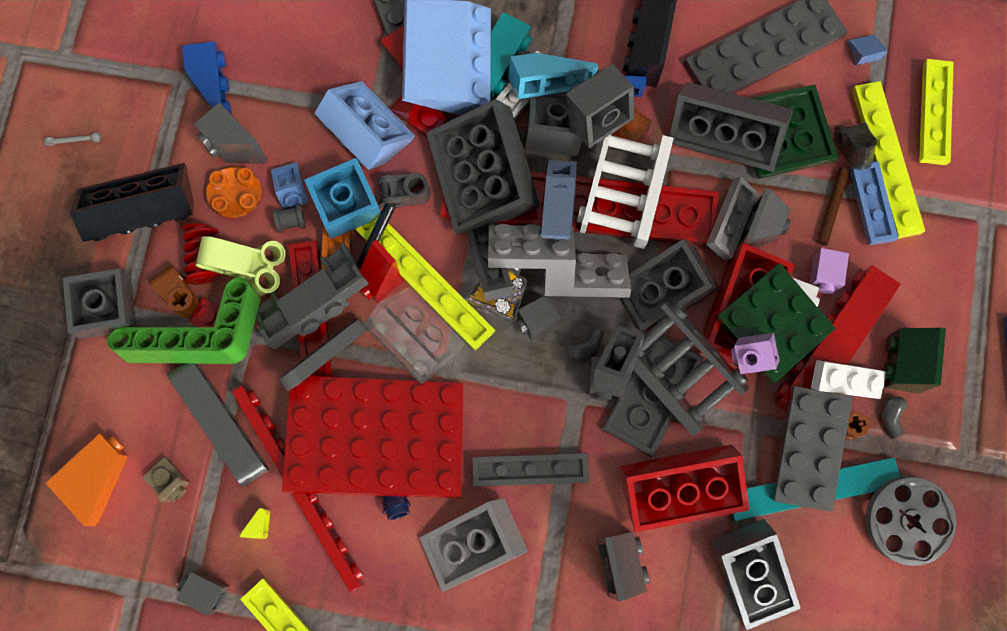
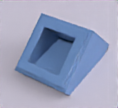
(866, 49)

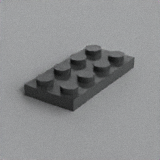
(812, 448)

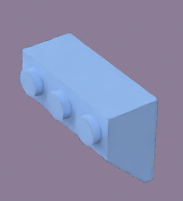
(363, 124)

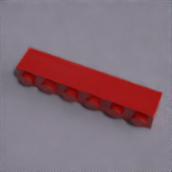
(852, 321)

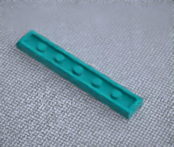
(851, 482)

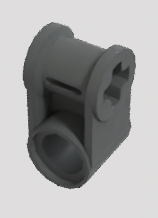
(401, 190)

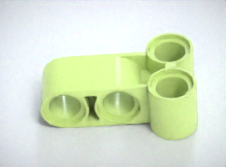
(241, 261)

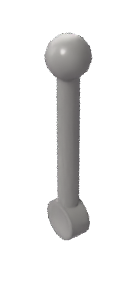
(50, 141)

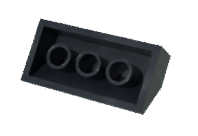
(650, 40)
(133, 203)

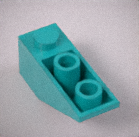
(508, 39)

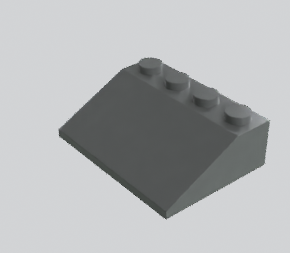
(483, 168)

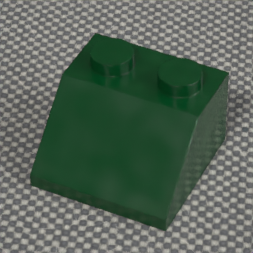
(914, 359)

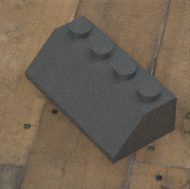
(730, 126)

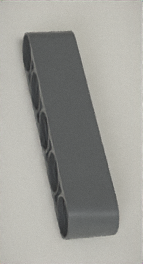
(218, 423)

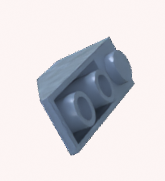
(559, 200)

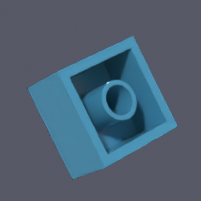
(343, 198)

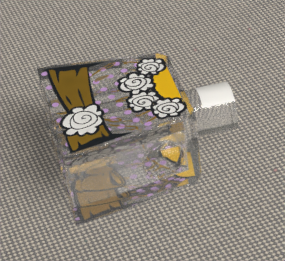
(500, 309)

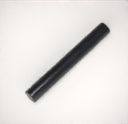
(378, 230)

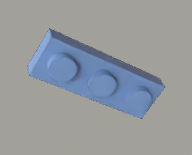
(873, 205)

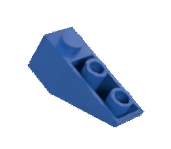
(205, 69)

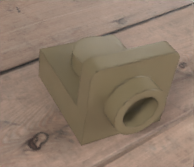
(166, 481)

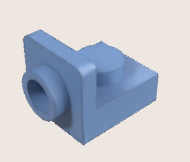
(289, 186)

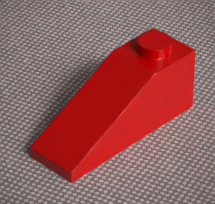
(380, 272)

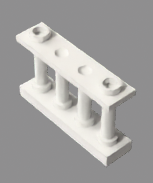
(645, 203)

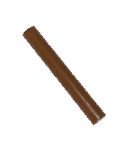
(833, 206)

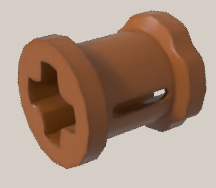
(861, 430)

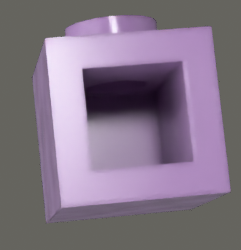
(828, 270)
(755, 353)

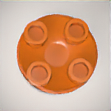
(233, 192)

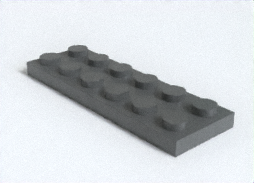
(766, 46)

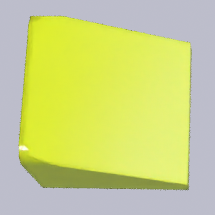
(258, 525)

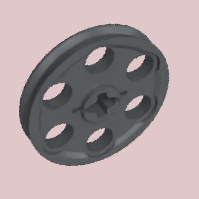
(923, 517)

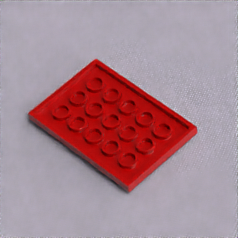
(374, 438)

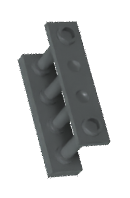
(673, 394)

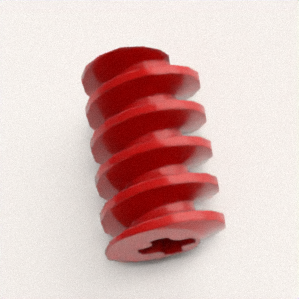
(192, 237)

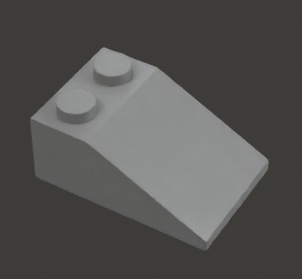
(473, 544)

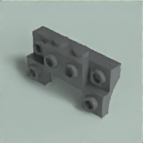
(312, 301)

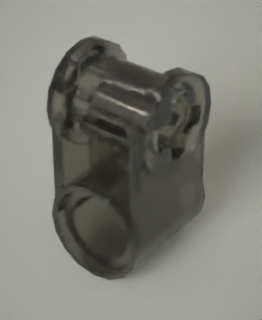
(856, 145)

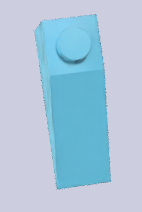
(547, 74)

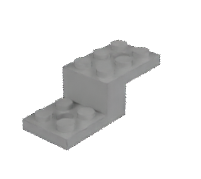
(563, 269)

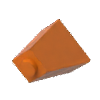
(90, 478)

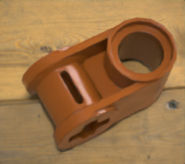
(174, 290)

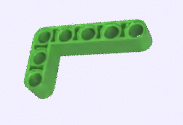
(219, 344)

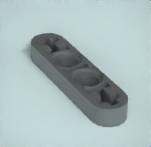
(322, 354)

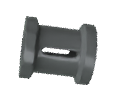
(289, 218)

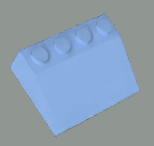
(446, 54)

